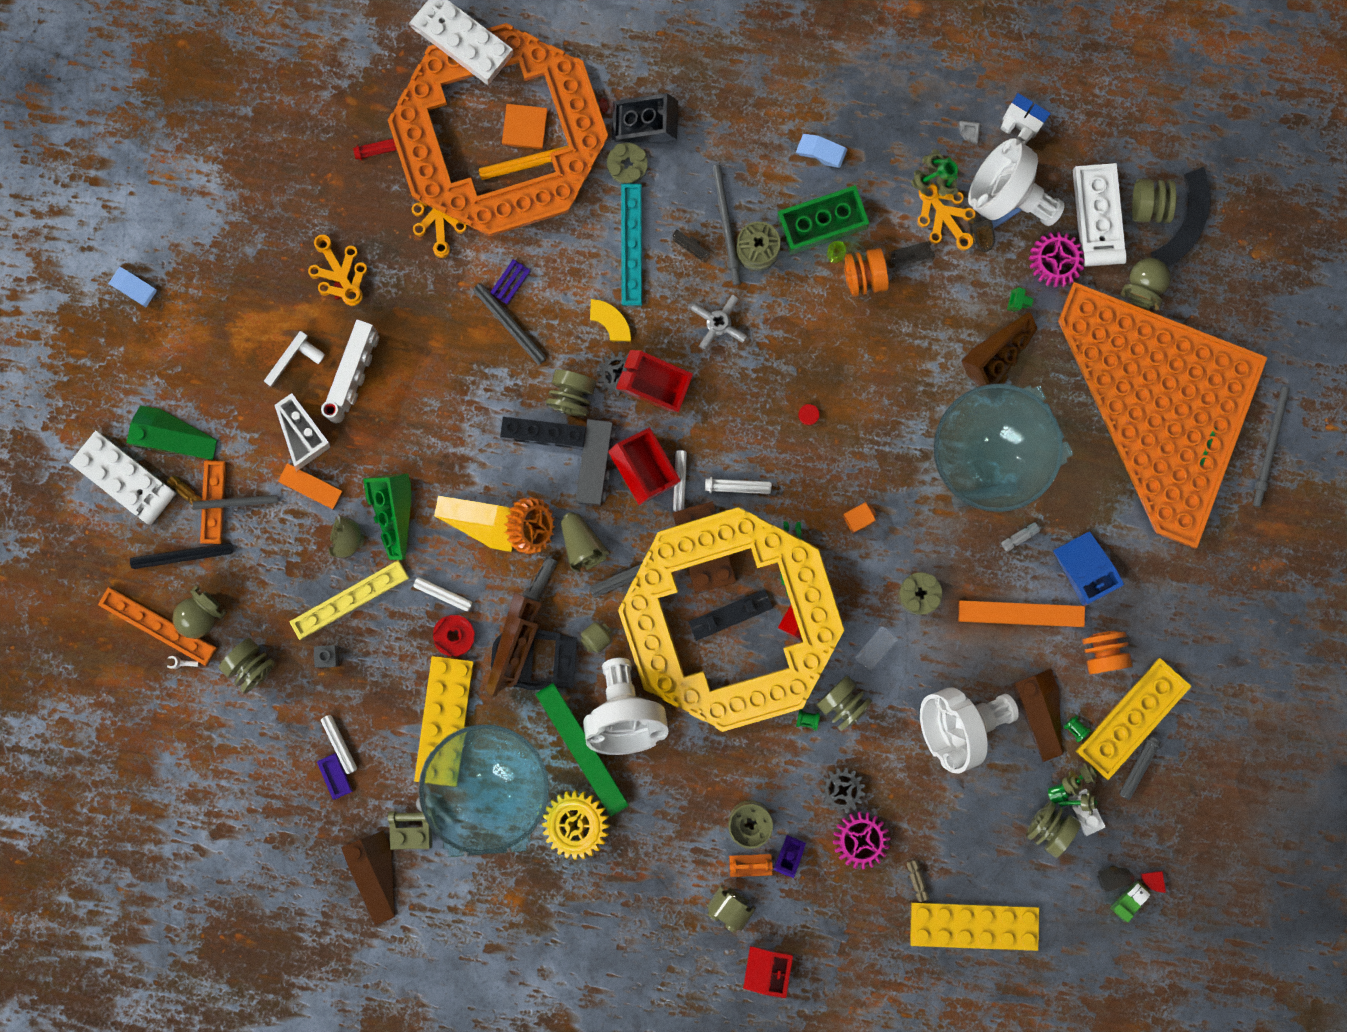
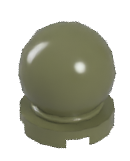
(1147, 282)
(196, 615)

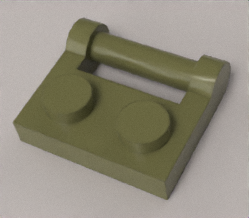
(409, 836)

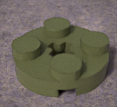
(621, 153)

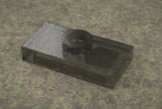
(692, 245)

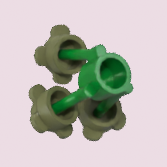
(945, 169)
(1073, 784)

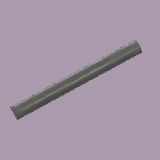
(232, 502)

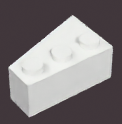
(300, 432)

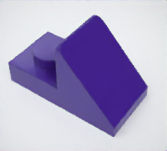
(789, 856)

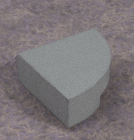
(969, 131)

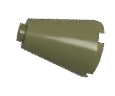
(581, 543)

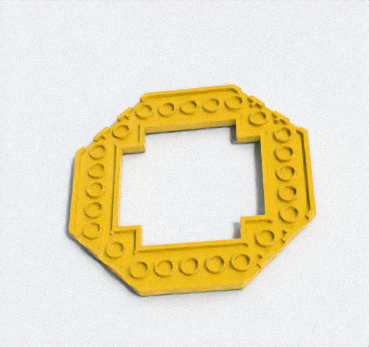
(808, 593)

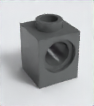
(326, 656)

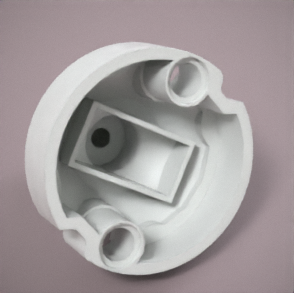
(1008, 183)
(624, 721)
(959, 729)

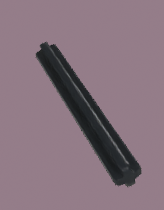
(181, 555)

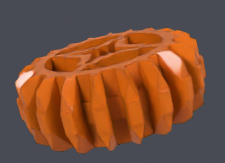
(530, 525)

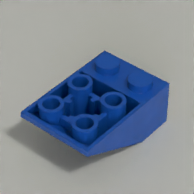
(1088, 568)

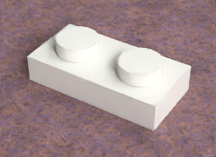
(1089, 823)

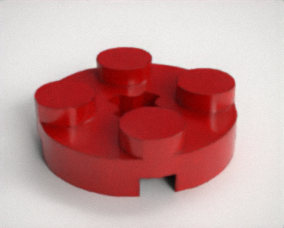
(455, 647)

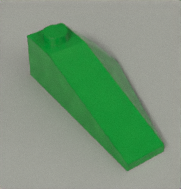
(163, 432)
(391, 502)

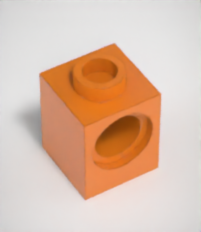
(859, 517)

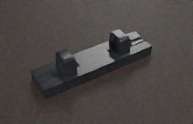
(730, 615)

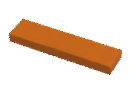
(213, 489)

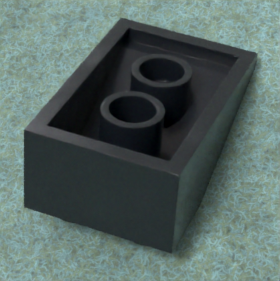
(645, 119)

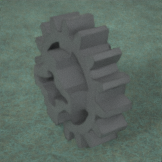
(610, 370)
(830, 798)

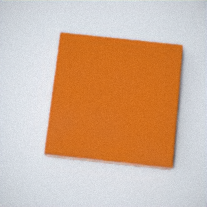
(524, 126)

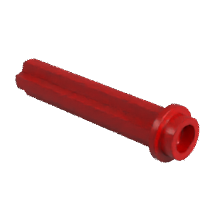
(374, 149)

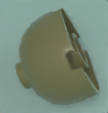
(345, 538)

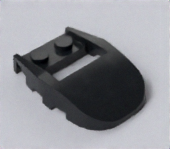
(563, 662)

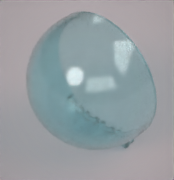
(999, 447)
(483, 790)

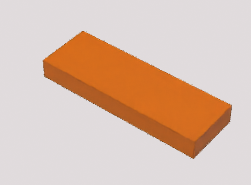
(310, 486)

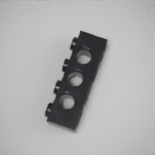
(543, 433)

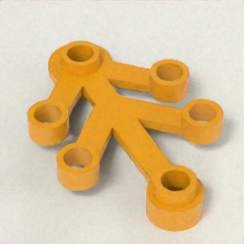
(944, 213)
(439, 221)
(340, 273)

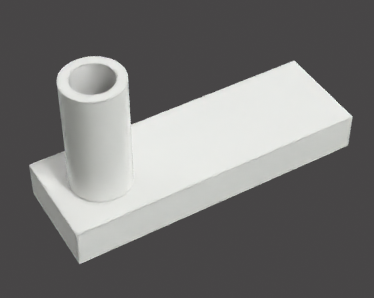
(303, 346)

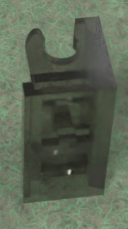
(911, 256)

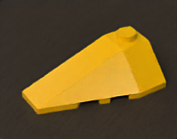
(477, 520)

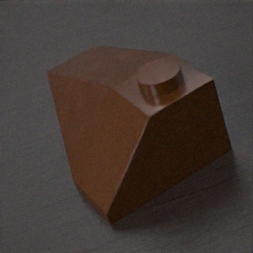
(994, 357)
(1041, 708)
(373, 873)

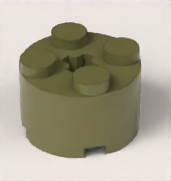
(927, 584)
(730, 908)

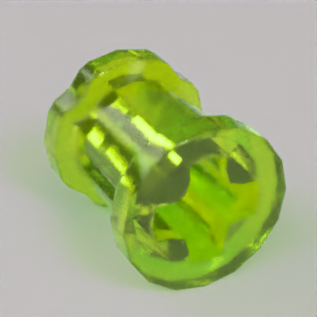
(831, 248)

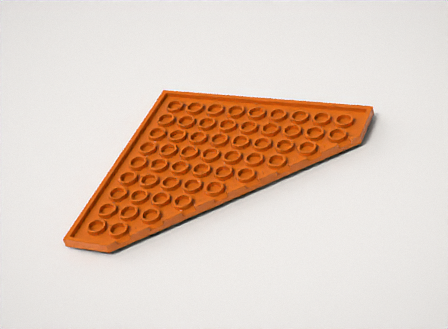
(1173, 392)

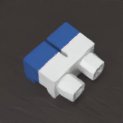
(1015, 118)

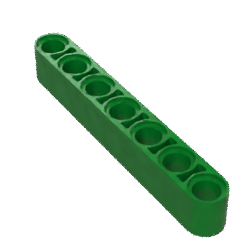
(586, 758)

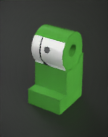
(1130, 901)

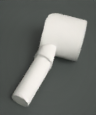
(178, 662)

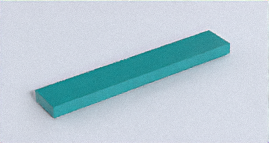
(631, 244)

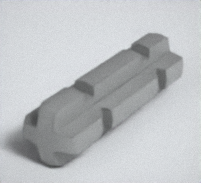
(1020, 537)

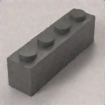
(594, 463)

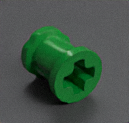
(808, 720)
(1076, 727)

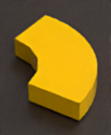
(611, 320)

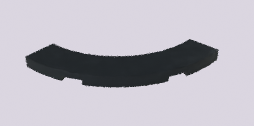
(1194, 220)

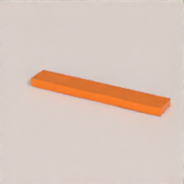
(1021, 613)
(156, 626)

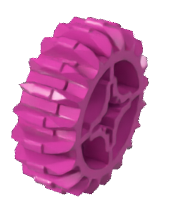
(1055, 276)
(866, 831)

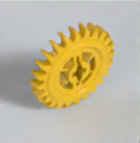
(585, 808)

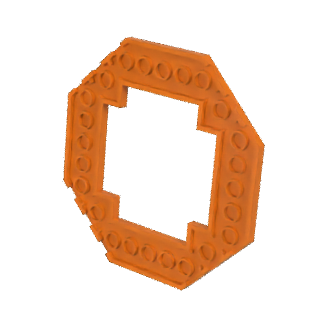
(521, 202)

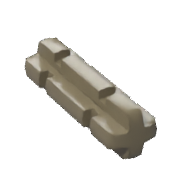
(917, 880)

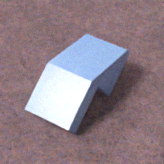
(822, 149)
(132, 286)

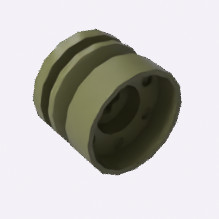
(1157, 201)
(758, 257)
(571, 391)
(250, 669)
(844, 703)
(1049, 826)
(742, 833)

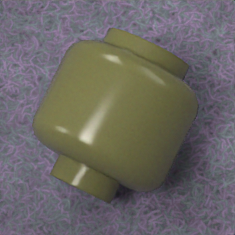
(596, 637)

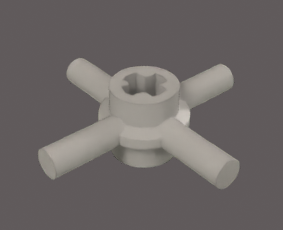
(717, 315)

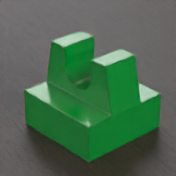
(1019, 300)

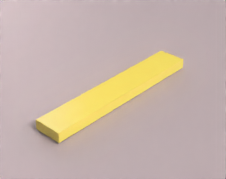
(349, 600)

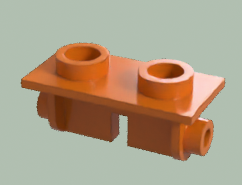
(750, 865)

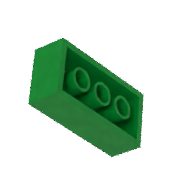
(840, 210)

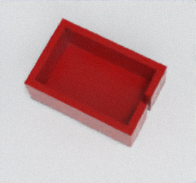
(654, 381)
(644, 466)

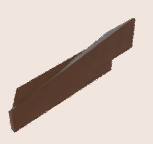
(514, 643)

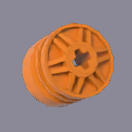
(866, 272)
(1107, 652)

